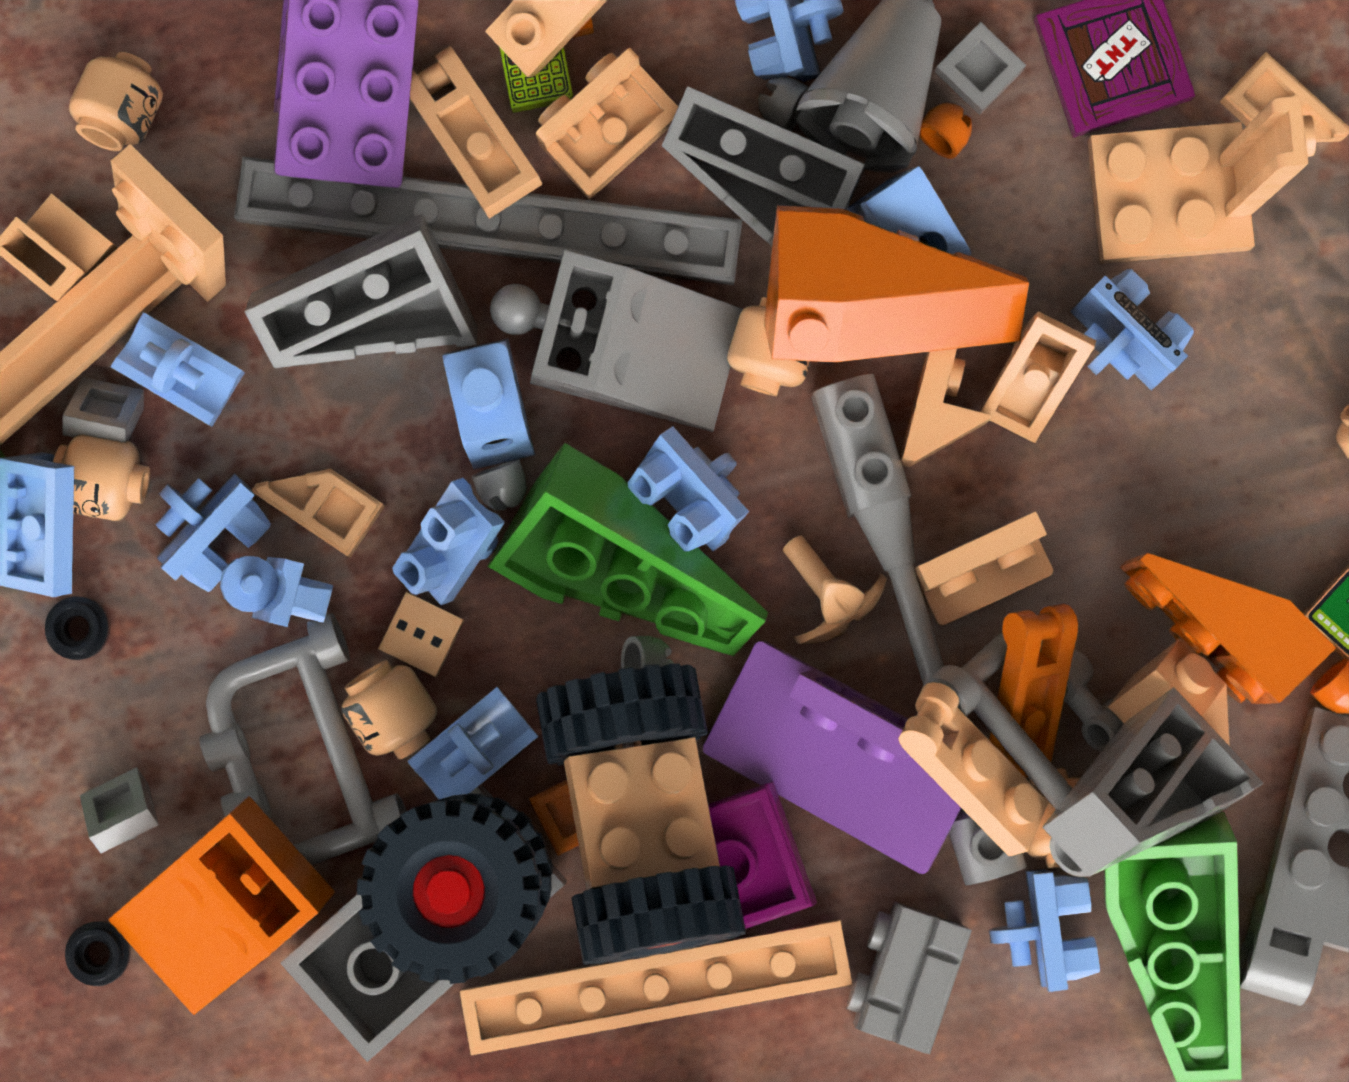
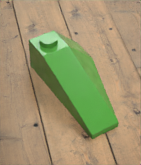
(599, 544)
(1182, 944)

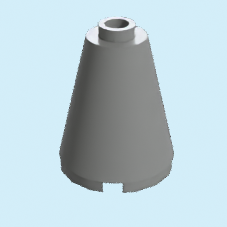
(876, 87)

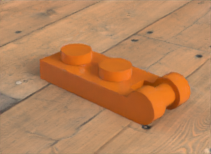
(1033, 680)

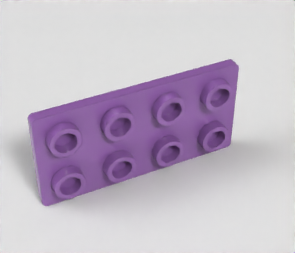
(344, 89)
(831, 756)

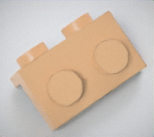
(605, 122)

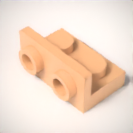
(985, 570)

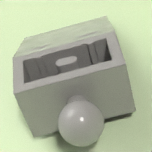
(639, 347)

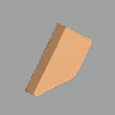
(1269, 81)
(325, 506)

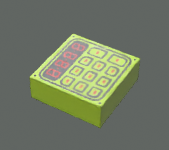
(540, 90)

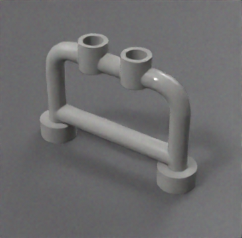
(1097, 728)
(229, 749)

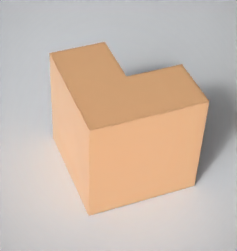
(54, 247)

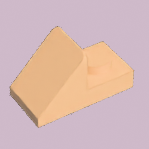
(1036, 376)
(931, 421)

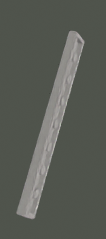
(530, 228)

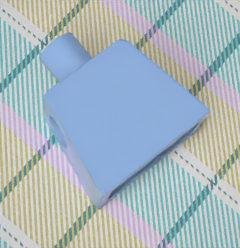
(913, 207)
(488, 403)

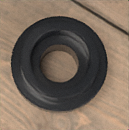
(58, 624)
(78, 956)

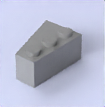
(757, 162)
(364, 301)
(1148, 785)

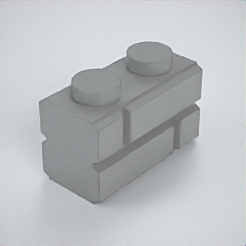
(909, 976)

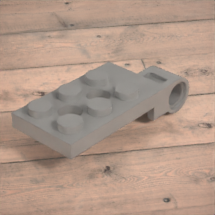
(1304, 889)

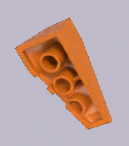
(874, 293)

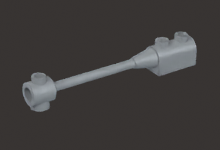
(879, 496)

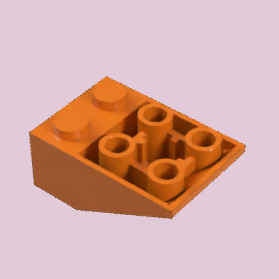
(1248, 634)
(222, 906)

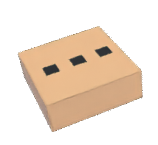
(421, 634)

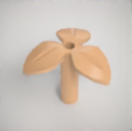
(839, 599)

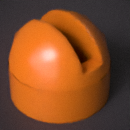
(946, 129)
(1333, 688)

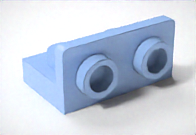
(36, 524)

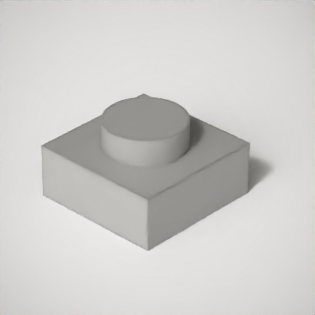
(980, 68)
(103, 410)
(118, 810)

